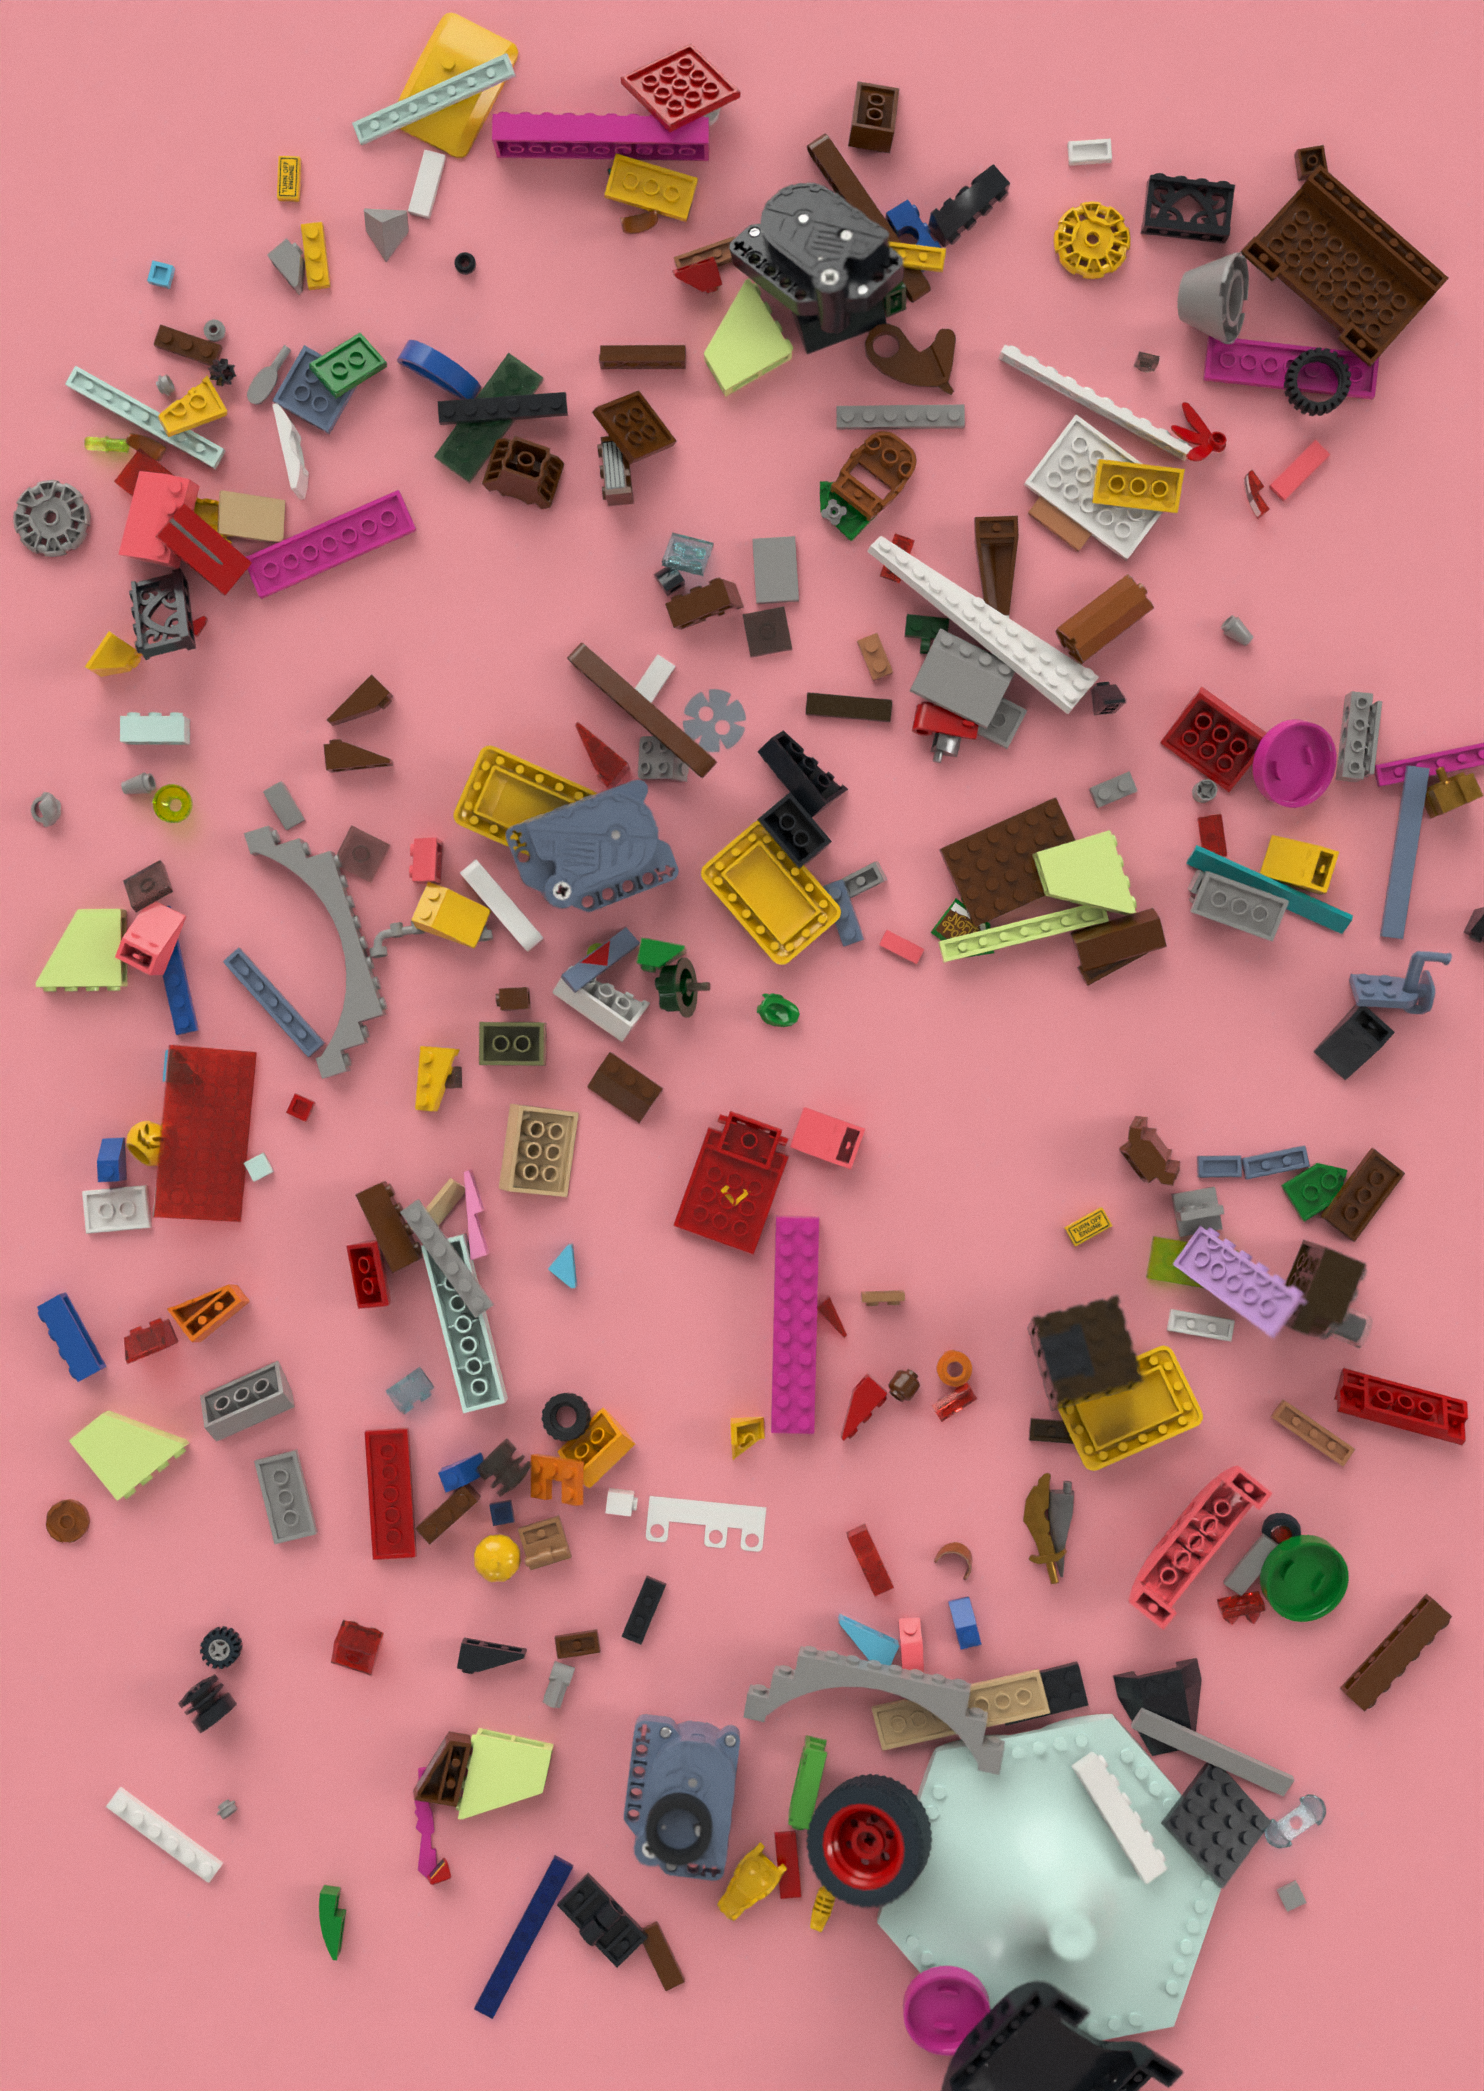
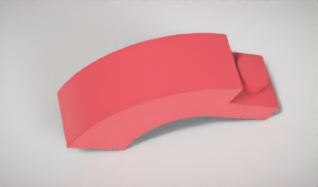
(911, 1644)

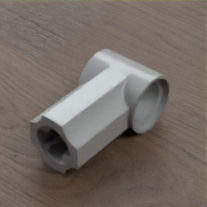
(559, 1680)

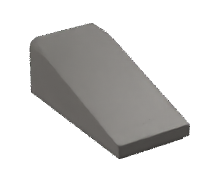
(284, 805)
(864, 879)

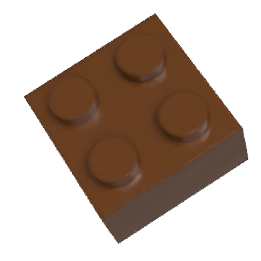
(1308, 160)

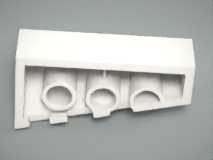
(604, 1006)

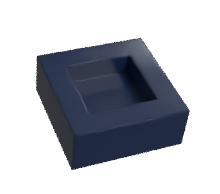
(502, 1512)

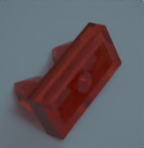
(1248, 1604)

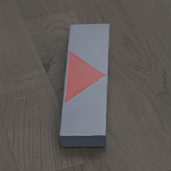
(600, 960)

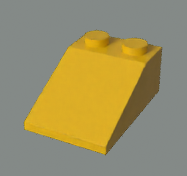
(450, 915)

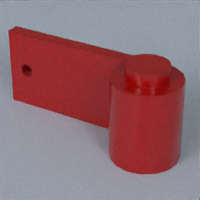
(939, 720)

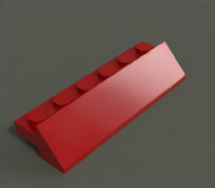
(1401, 1406)

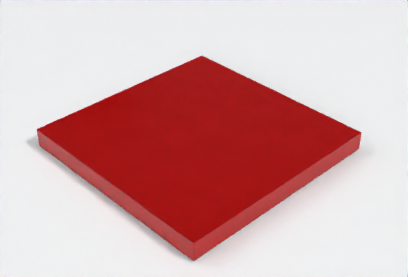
(680, 87)

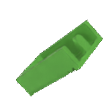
(807, 1783)

